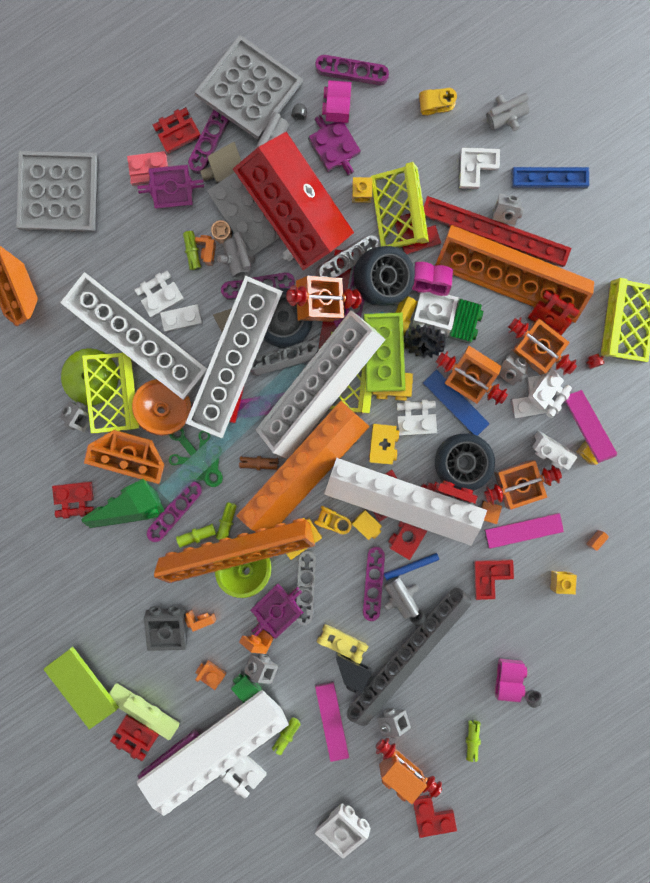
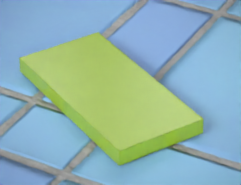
(386, 367)
(81, 688)

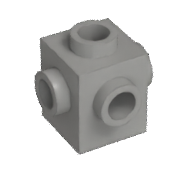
(508, 209)
(513, 368)
(75, 416)
(261, 669)
(393, 723)

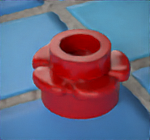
(595, 361)

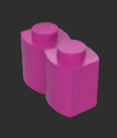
(338, 101)
(432, 278)
(510, 680)

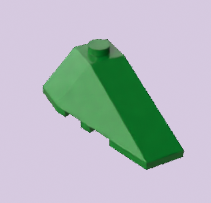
(135, 504)

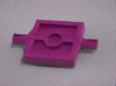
(334, 145)
(171, 186)
(276, 611)

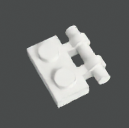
(163, 298)
(544, 391)
(416, 423)
(248, 771)

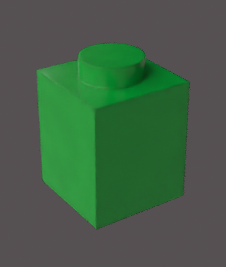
(244, 687)

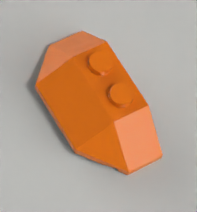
(16, 289)
(126, 455)

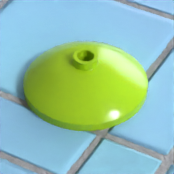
(73, 377)
(241, 585)

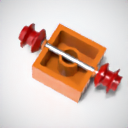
(322, 298)
(541, 346)
(473, 375)
(521, 484)
(403, 775)

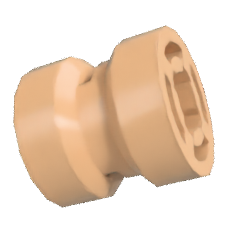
(219, 228)

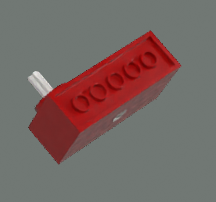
(293, 200)

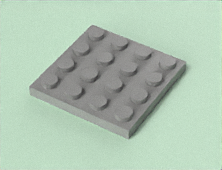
(248, 87)
(56, 191)
(243, 214)

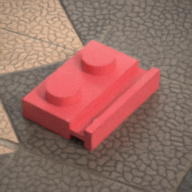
(140, 165)

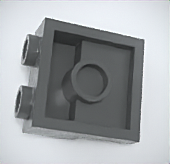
(165, 628)

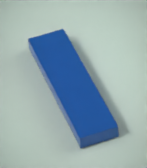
(550, 177)
(455, 403)

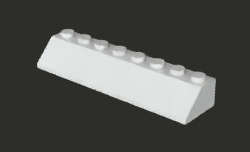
(134, 336)
(234, 356)
(319, 385)
(405, 502)
(212, 753)

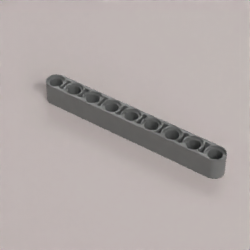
(400, 659)

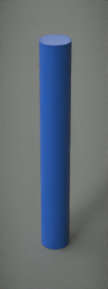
(412, 566)

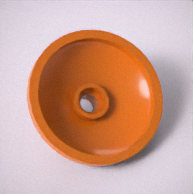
(154, 396)

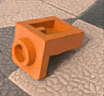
(208, 252)
(203, 620)
(258, 643)
(210, 674)

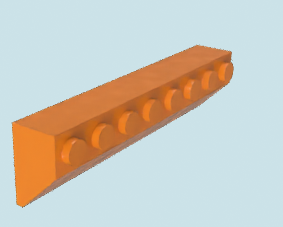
(511, 271)
(304, 469)
(235, 551)

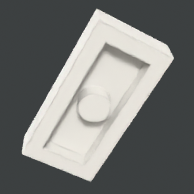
(181, 318)

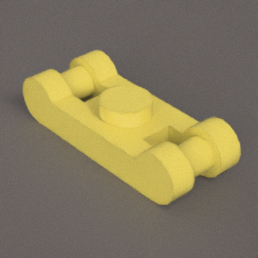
(342, 643)

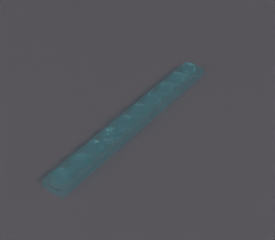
(217, 446)

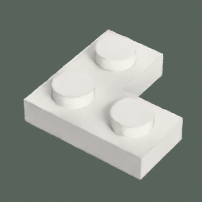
(474, 160)
(524, 406)

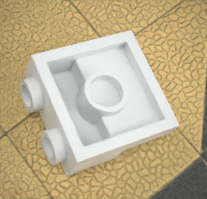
(435, 311)
(553, 450)
(343, 830)

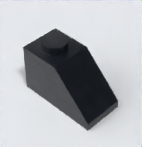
(353, 674)

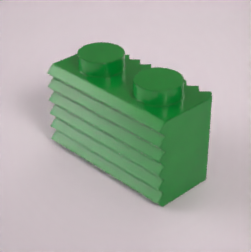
(465, 321)

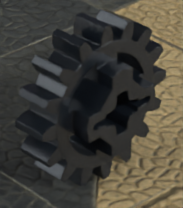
(424, 341)

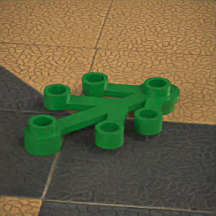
(191, 450)

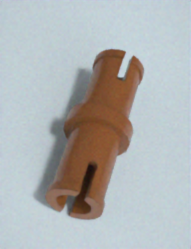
(258, 463)

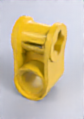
(434, 101)
(332, 520)

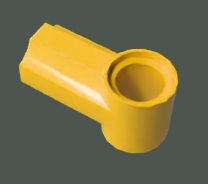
(406, 306)

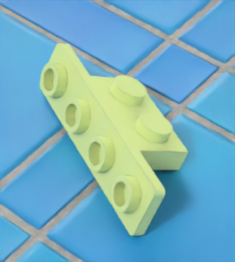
(144, 712)

